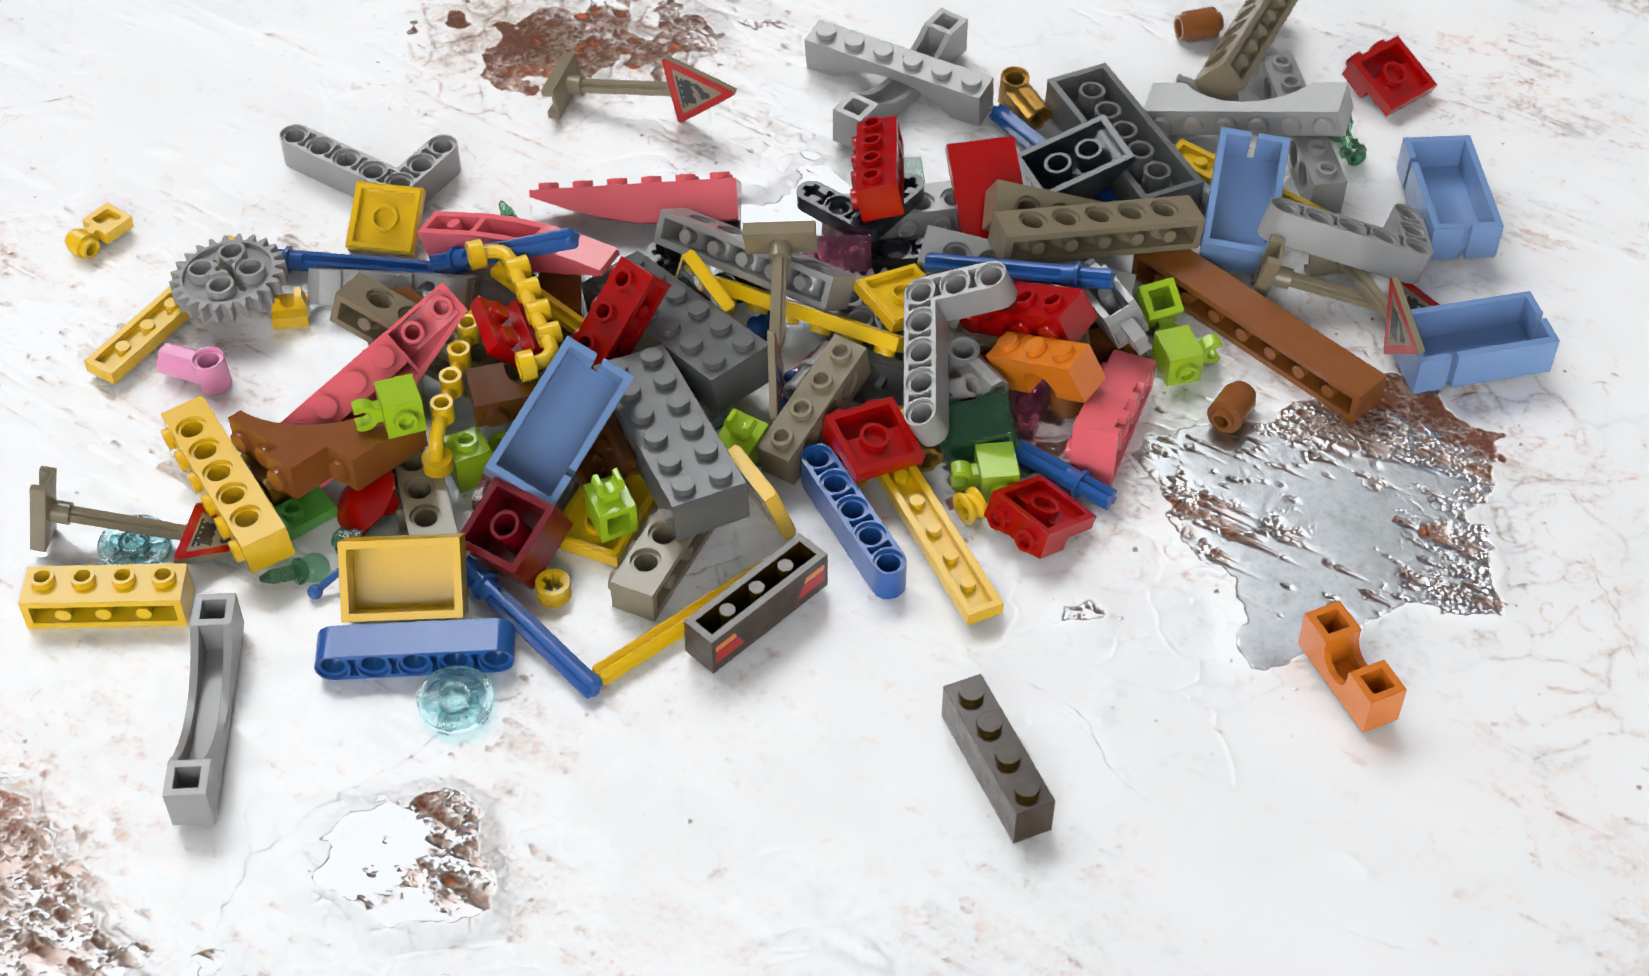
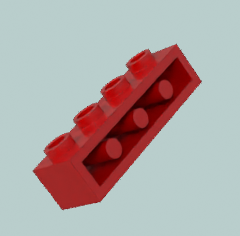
(878, 168)
(621, 311)
(1038, 311)

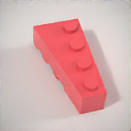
(1111, 416)

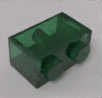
(980, 422)

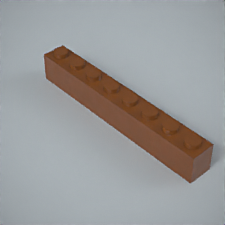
(1267, 332)

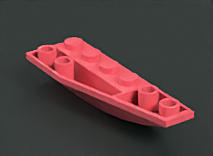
(643, 201)
(455, 228)
(401, 350)

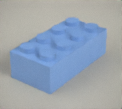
(1452, 194)
(1240, 196)
(1479, 342)
(559, 422)

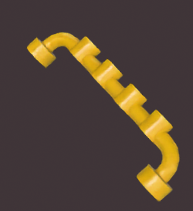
(527, 293)
(437, 458)

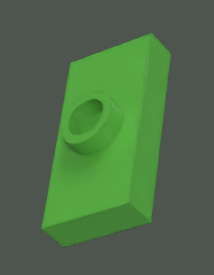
(306, 512)

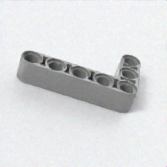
(341, 166)
(1395, 250)
(927, 310)

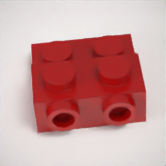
(1388, 75)
(504, 329)
(872, 439)
(1037, 515)

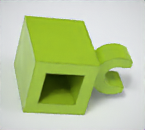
(1160, 303)
(1182, 355)
(396, 406)
(743, 431)
(470, 455)
(992, 469)
(610, 506)

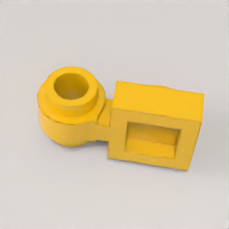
(102, 224)

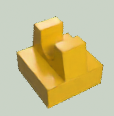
(291, 310)

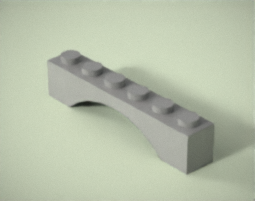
(940, 37)
(953, 88)
(1311, 111)
(198, 761)

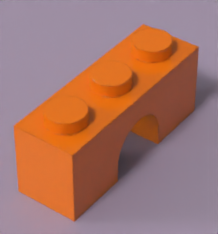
(1063, 364)
(1367, 692)

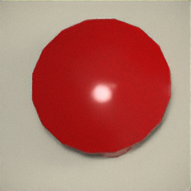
(369, 505)

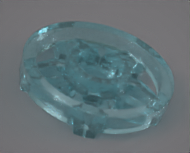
(133, 546)
(455, 699)

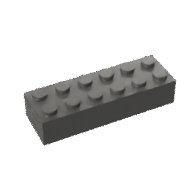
(1158, 165)
(709, 347)
(677, 447)

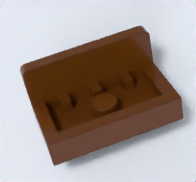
(607, 453)

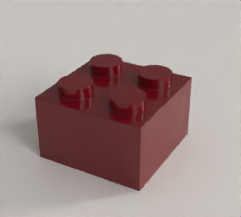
(514, 532)

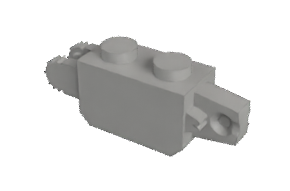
(1119, 314)

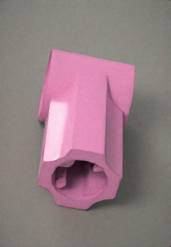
(202, 366)

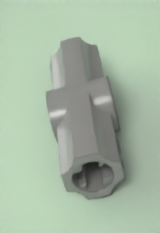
(965, 358)

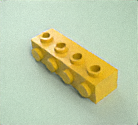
(106, 595)

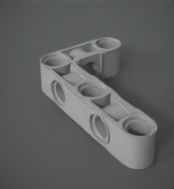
(325, 282)

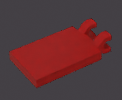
(972, 170)

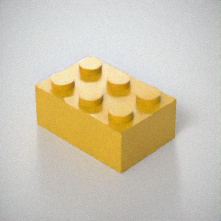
(403, 577)

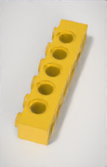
(226, 485)

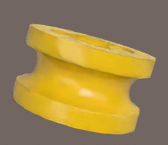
(969, 505)
(553, 598)

